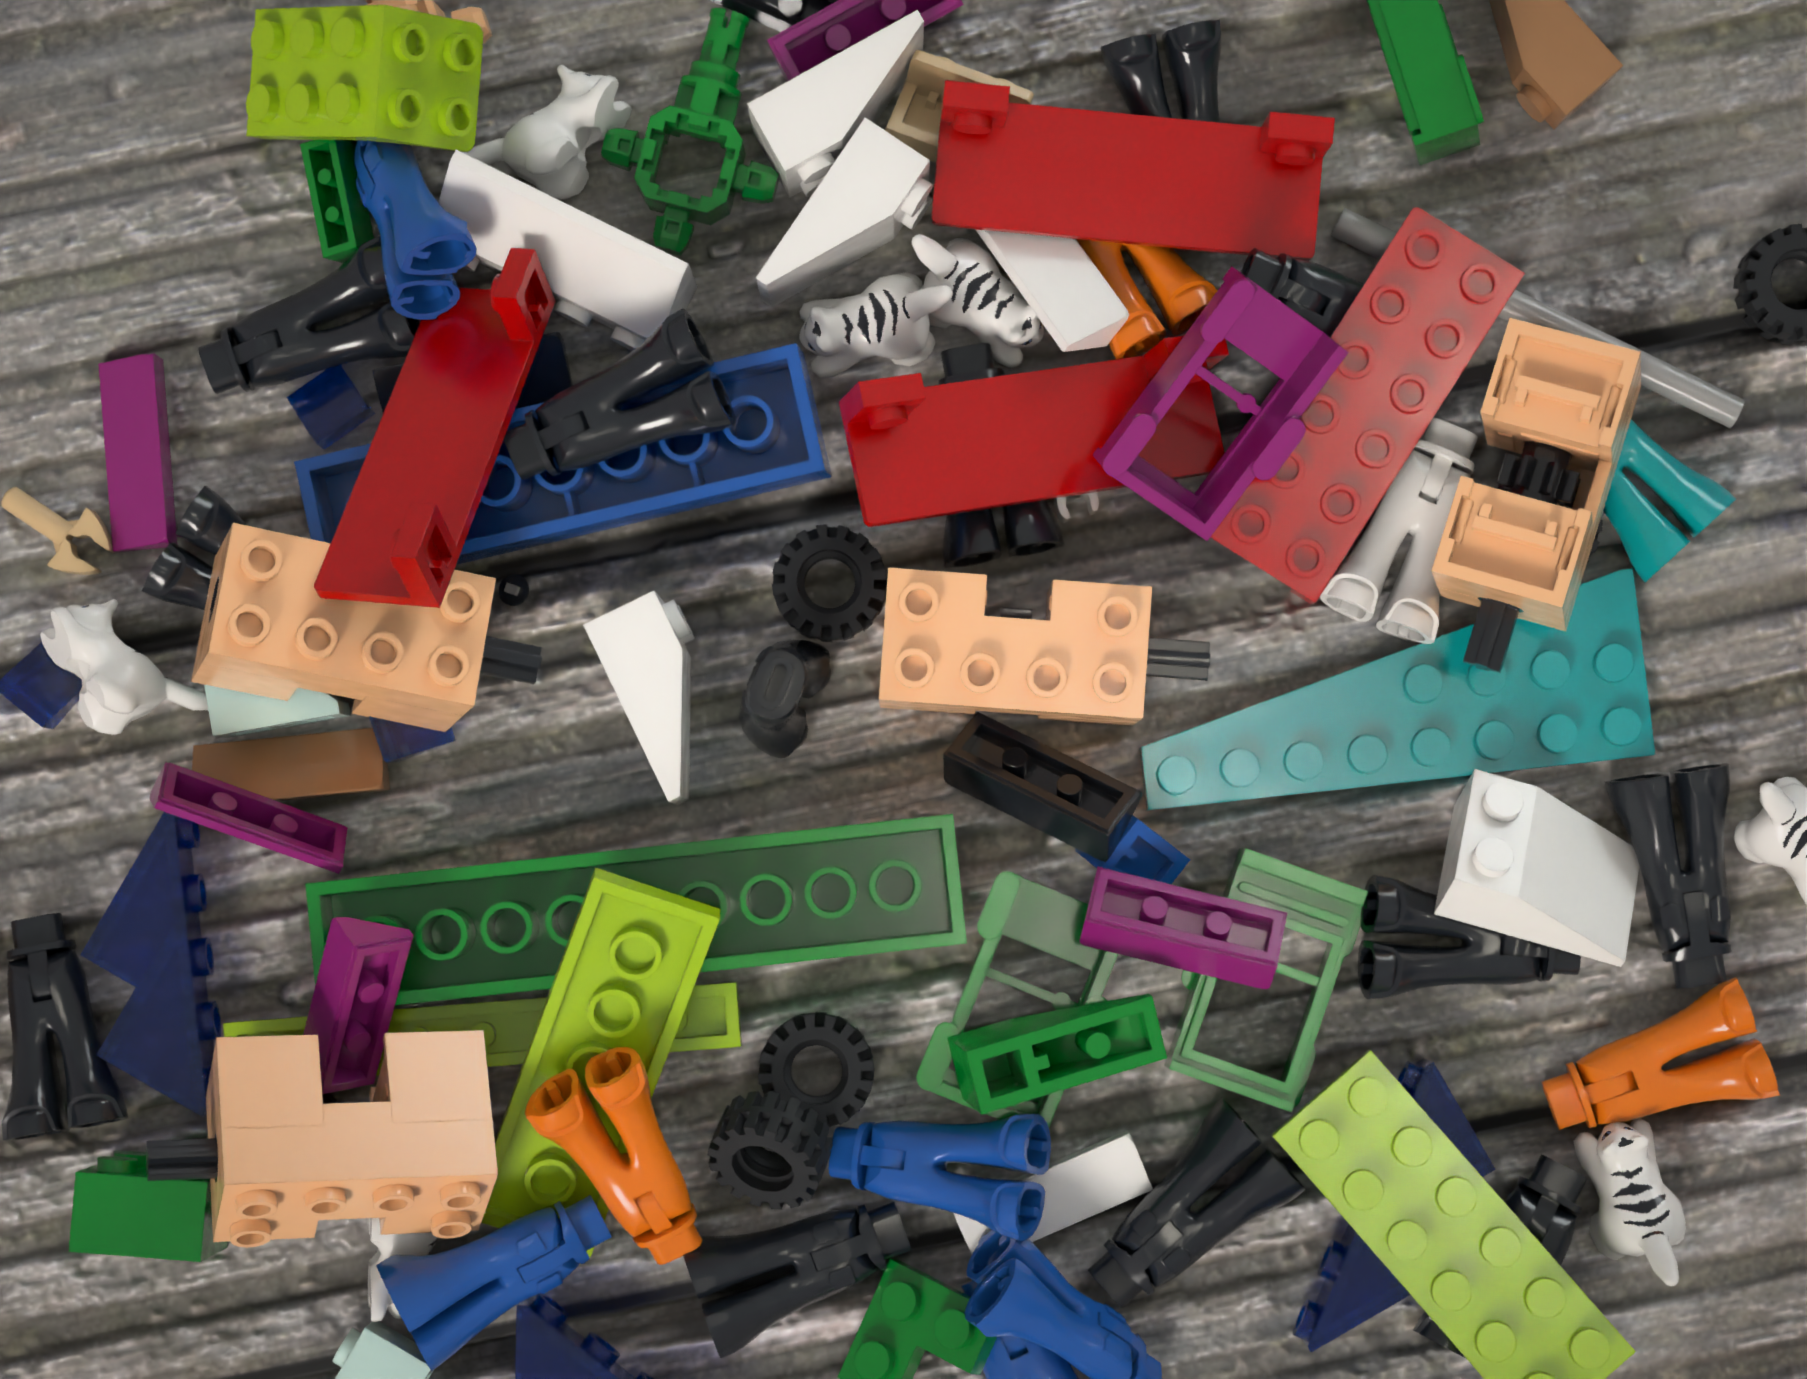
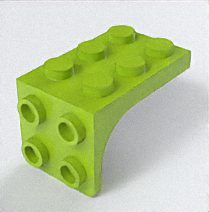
(364, 76)

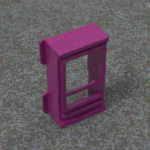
(1274, 338)

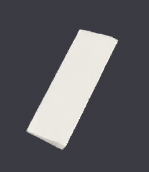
(1060, 287)
(1080, 1187)

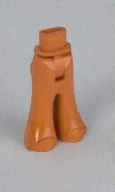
(1173, 284)
(1627, 1075)
(639, 1186)

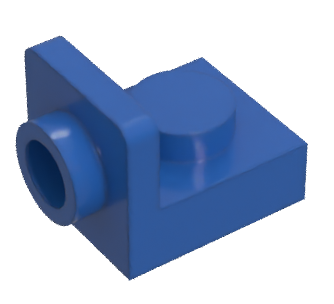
(1143, 855)

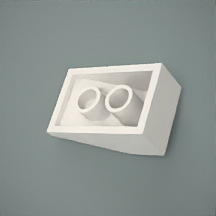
(817, 112)
(853, 211)
(652, 677)
(1537, 870)

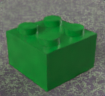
(133, 1217)

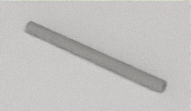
(1655, 373)

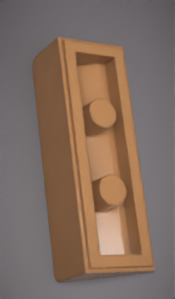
(298, 764)

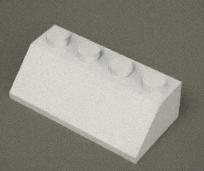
(587, 262)

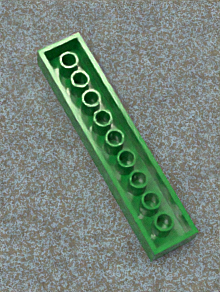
(776, 896)

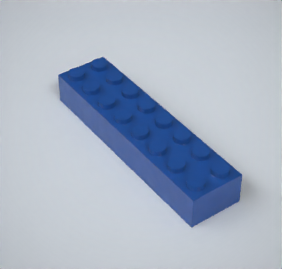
(768, 449)

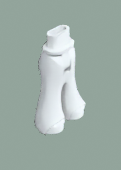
(1416, 505)

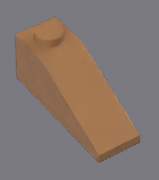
(1551, 57)

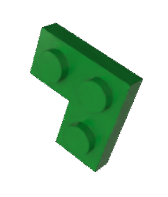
(911, 1316)

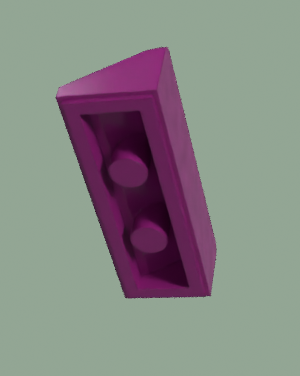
(843, 26)
(137, 453)
(250, 817)
(1183, 928)
(356, 999)

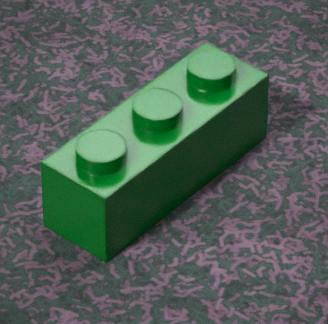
(337, 206)

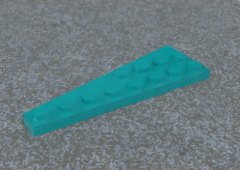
(1430, 714)

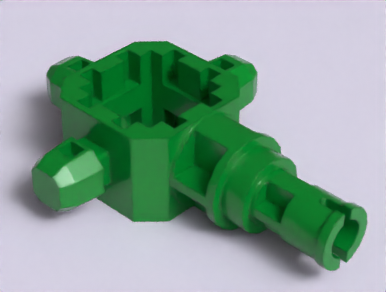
(706, 111)

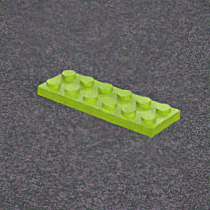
(615, 987)
(1447, 1232)

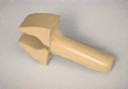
(60, 530)

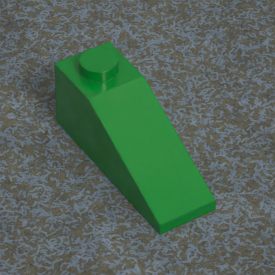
(1054, 1051)

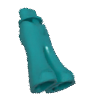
(1643, 529)

